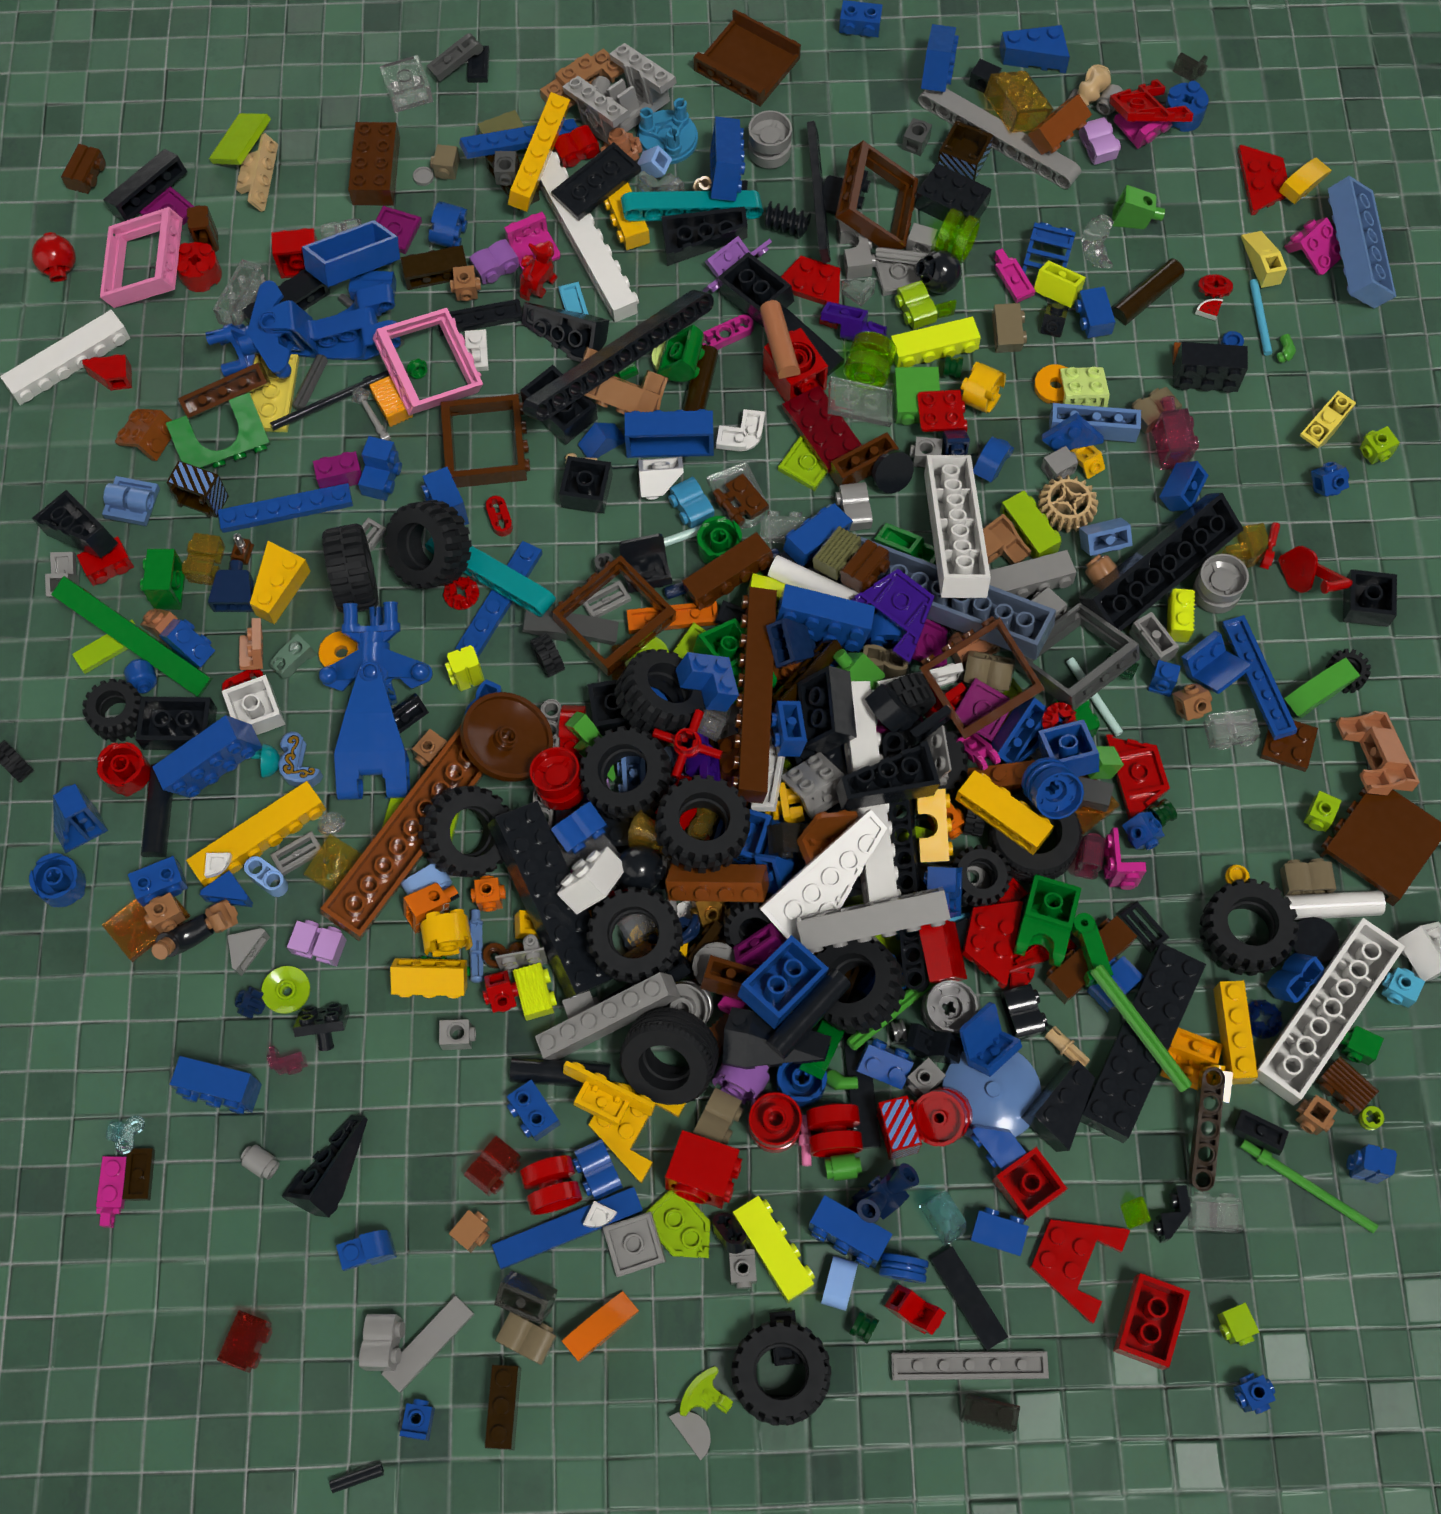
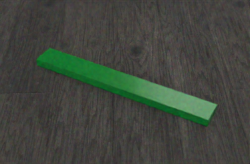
(131, 636)

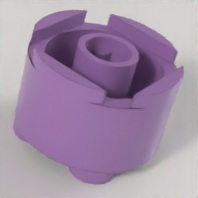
(742, 1083)

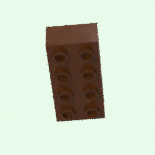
(374, 163)

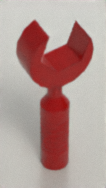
(1268, 555)

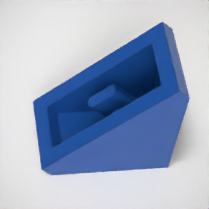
(601, 439)
(778, 870)
(226, 888)

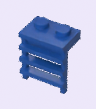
(1049, 235)

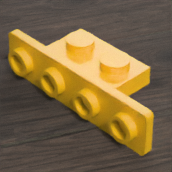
(603, 1097)

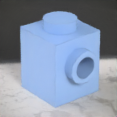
(654, 161)

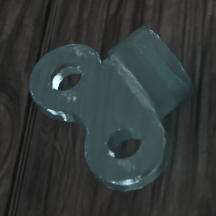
(124, 1133)

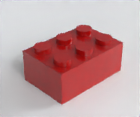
(1151, 1321)

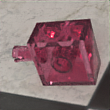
(1174, 435)

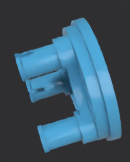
(669, 130)

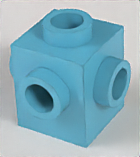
(1402, 987)

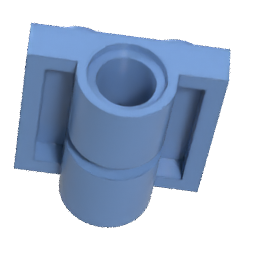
(129, 500)

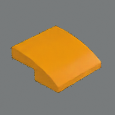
(1192, 1054)

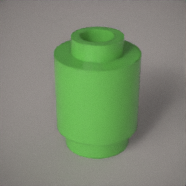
(843, 1167)

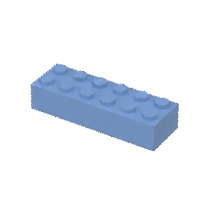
(1361, 242)

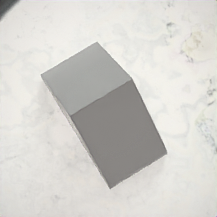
(245, 947)

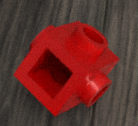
(500, 992)

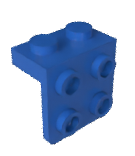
(985, 1043)

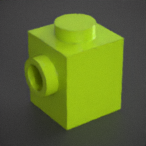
(1322, 811)
(1238, 1325)

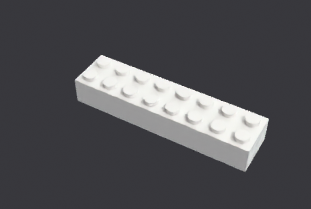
(956, 527)
(1328, 1011)

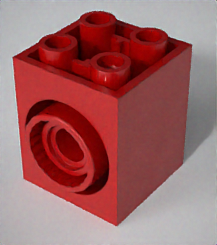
(811, 365)
(703, 1170)

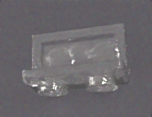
(776, 526)

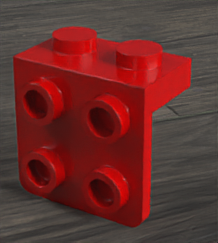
(941, 411)

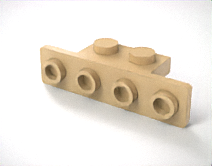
(257, 172)

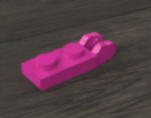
(978, 750)

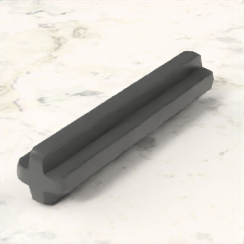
(310, 382)

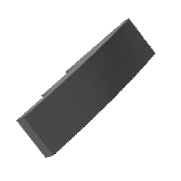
(589, 627)

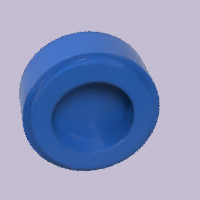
(1232, 338)

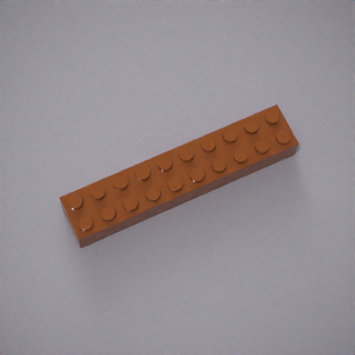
(396, 847)

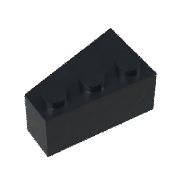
(1061, 1105)

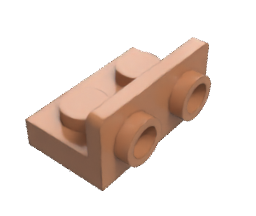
(251, 647)

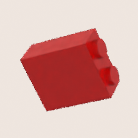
(942, 952)

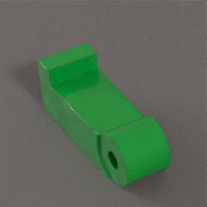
(1092, 946)

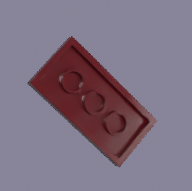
(823, 432)

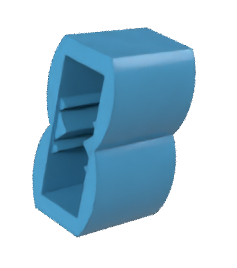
(691, 502)

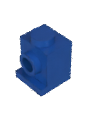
(1164, 678)
(423, 1428)

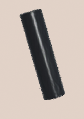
(356, 1477)

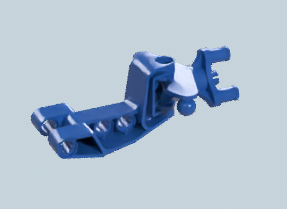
(286, 329)
(369, 733)

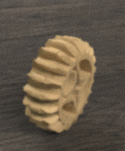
(1072, 496)

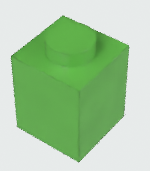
(1109, 763)

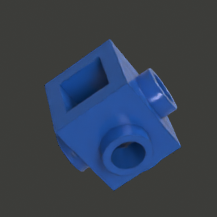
(1330, 479)
(1143, 831)
(1245, 1394)

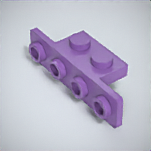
(728, 256)

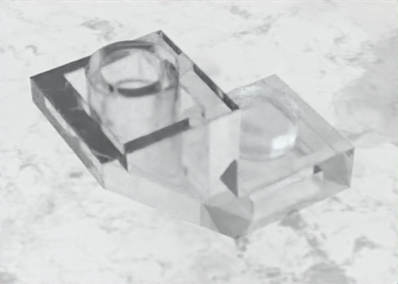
(649, 183)
(713, 723)

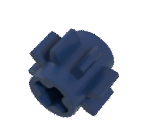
(250, 1002)

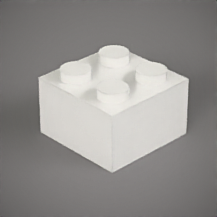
(254, 704)
(591, 880)

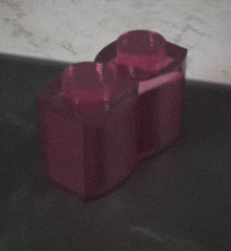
(1090, 856)

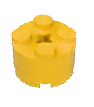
(983, 387)
(446, 933)

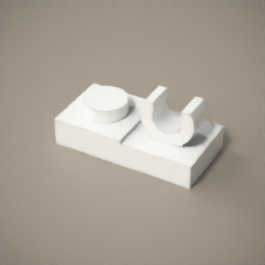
(477, 345)

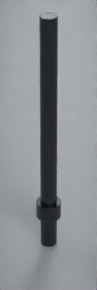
(326, 401)

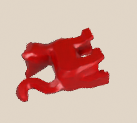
(537, 270)

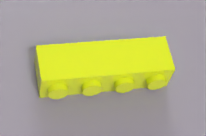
(936, 342)
(773, 1248)

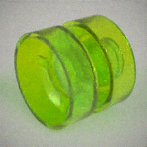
(870, 359)

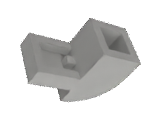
(61, 565)

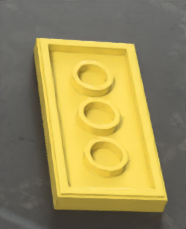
(276, 398)

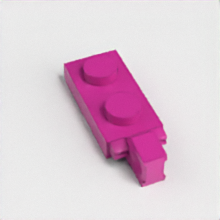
(1013, 276)
(110, 1190)

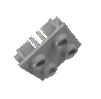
(940, 754)
(531, 955)

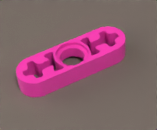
(731, 326)

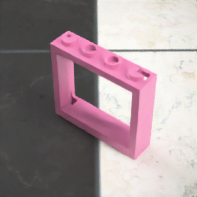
(170, 228)
(396, 369)

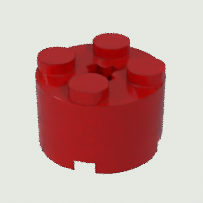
(198, 266)
(123, 768)

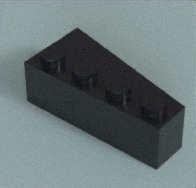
(701, 232)
(72, 524)
(891, 780)

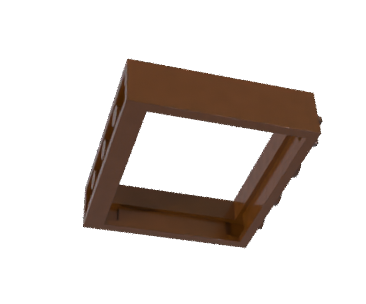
(866, 155)
(489, 475)
(637, 641)
(1003, 708)

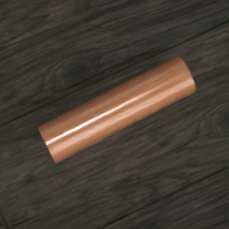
(779, 339)

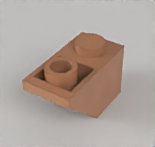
(156, 621)

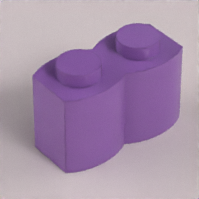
(494, 261)

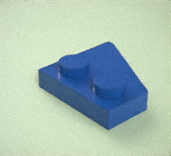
(1073, 433)

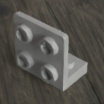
(815, 783)

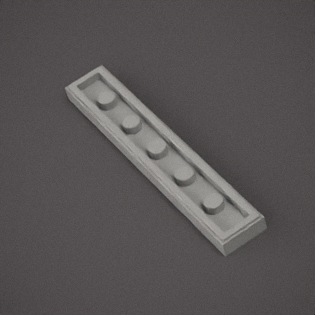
(969, 1365)

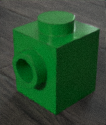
(1361, 1045)

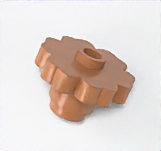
(626, 141)

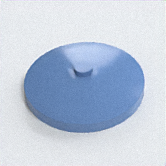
(1000, 1098)

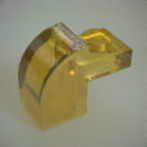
(1251, 545)

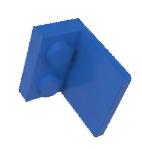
(1213, 665)

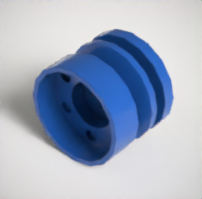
(1052, 788)

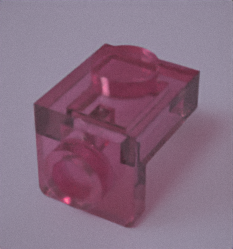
(289, 1064)

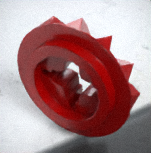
(1223, 287)
(458, 601)
(1052, 714)

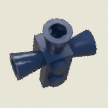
(884, 1193)

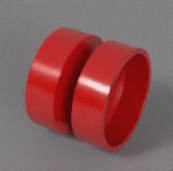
(557, 778)
(775, 1122)
(833, 1123)
(548, 1177)

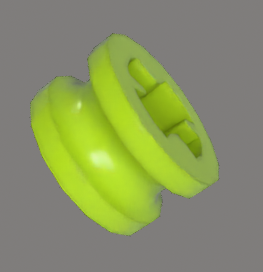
(1371, 1110)

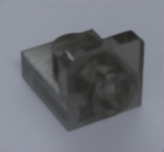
(1189, 67)

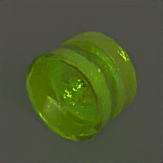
(958, 234)

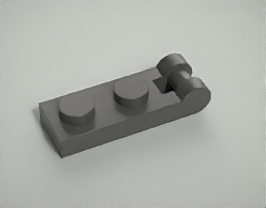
(455, 56)

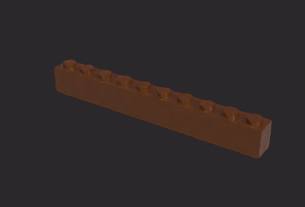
(754, 696)

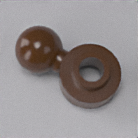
(500, 950)

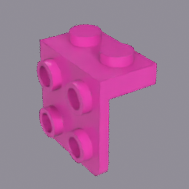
(1141, 131)
(526, 231)
(1318, 244)
(1120, 874)

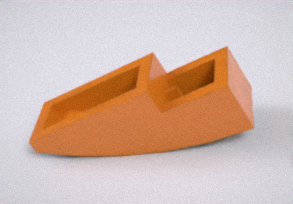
(600, 1326)

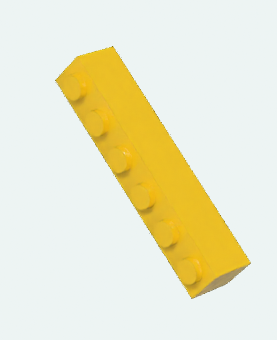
(538, 152)
(262, 830)

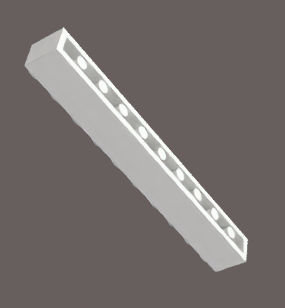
(590, 248)
(879, 872)

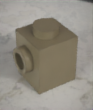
(445, 162)

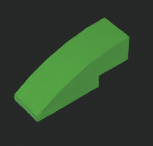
(1322, 687)
(585, 731)

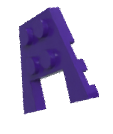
(903, 604)

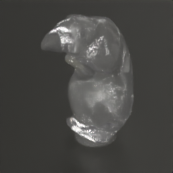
(1093, 241)

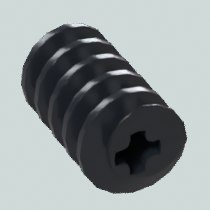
(787, 220)

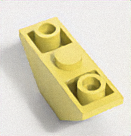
(1328, 420)

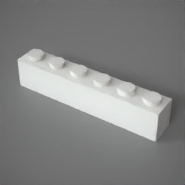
(65, 357)

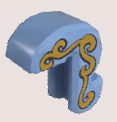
(292, 760)

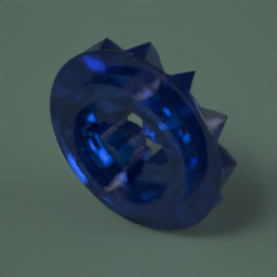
(1274, 1023)

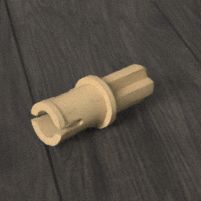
(702, 184)
(1066, 1046)

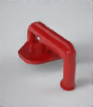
(1302, 565)

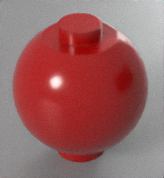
(53, 256)

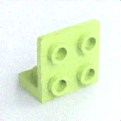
(1085, 386)

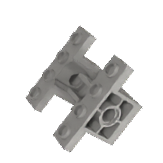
(621, 108)

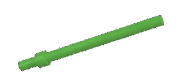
(1265, 1158)

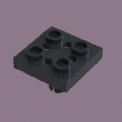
(322, 1022)

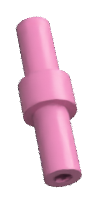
(804, 1143)

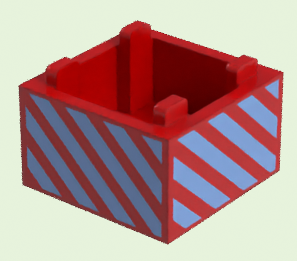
(899, 1127)

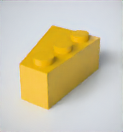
(277, 582)

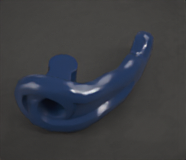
(689, 926)

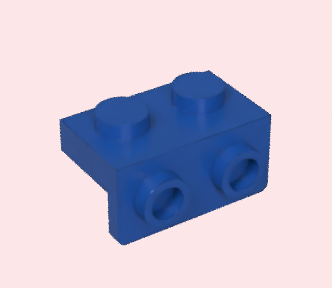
(885, 1063)

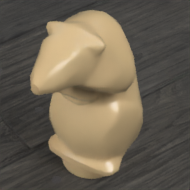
(1095, 82)

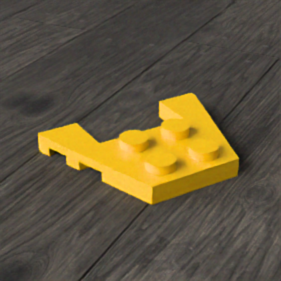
(622, 1138)

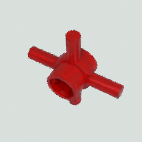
(682, 736)

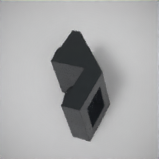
(1168, 1223)

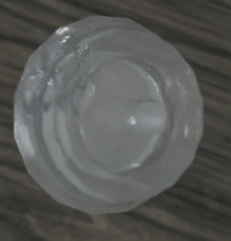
(331, 823)

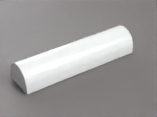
(799, 576)
(1338, 904)

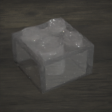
(406, 83)

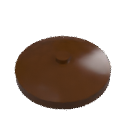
(504, 735)

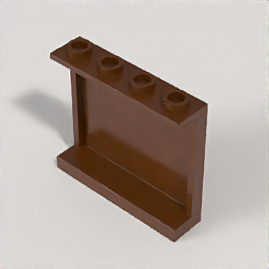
(748, 58)
(1384, 841)

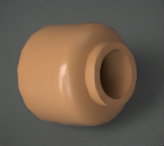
(1099, 568)

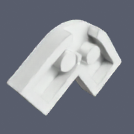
(745, 437)

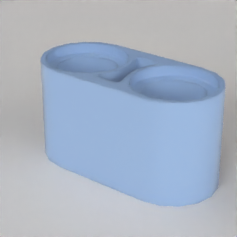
(266, 876)
(424, 878)
(839, 1283)

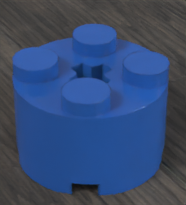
(1193, 98)
(447, 225)
(884, 632)
(57, 880)
(803, 1094)

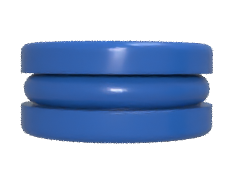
(903, 1268)

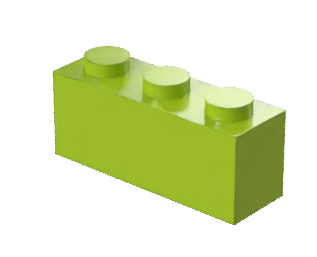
(1031, 525)

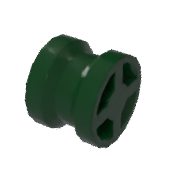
(953, 367)
(1163, 812)
(863, 1327)

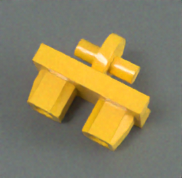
(790, 814)

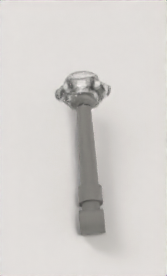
(361, 396)

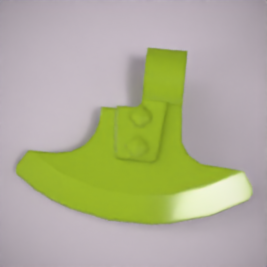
(703, 1394)

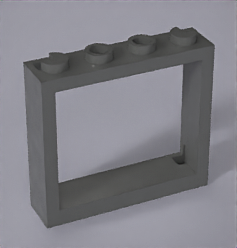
(1125, 657)

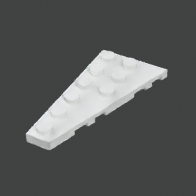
(827, 878)

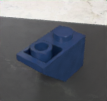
(955, 442)

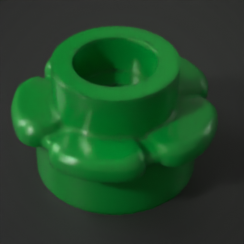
(417, 368)

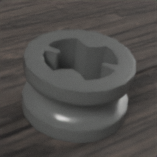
(898, 1030)

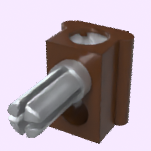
(242, 549)

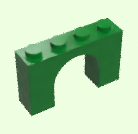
(250, 437)

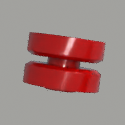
(952, 1106)

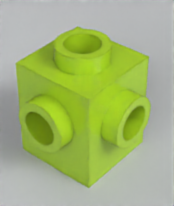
(1379, 445)

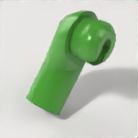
(1288, 349)
(839, 1082)

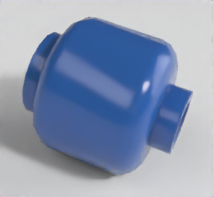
(141, 675)

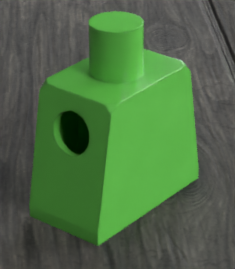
(1136, 209)
(860, 667)

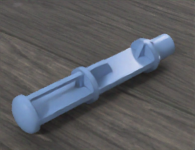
(476, 950)

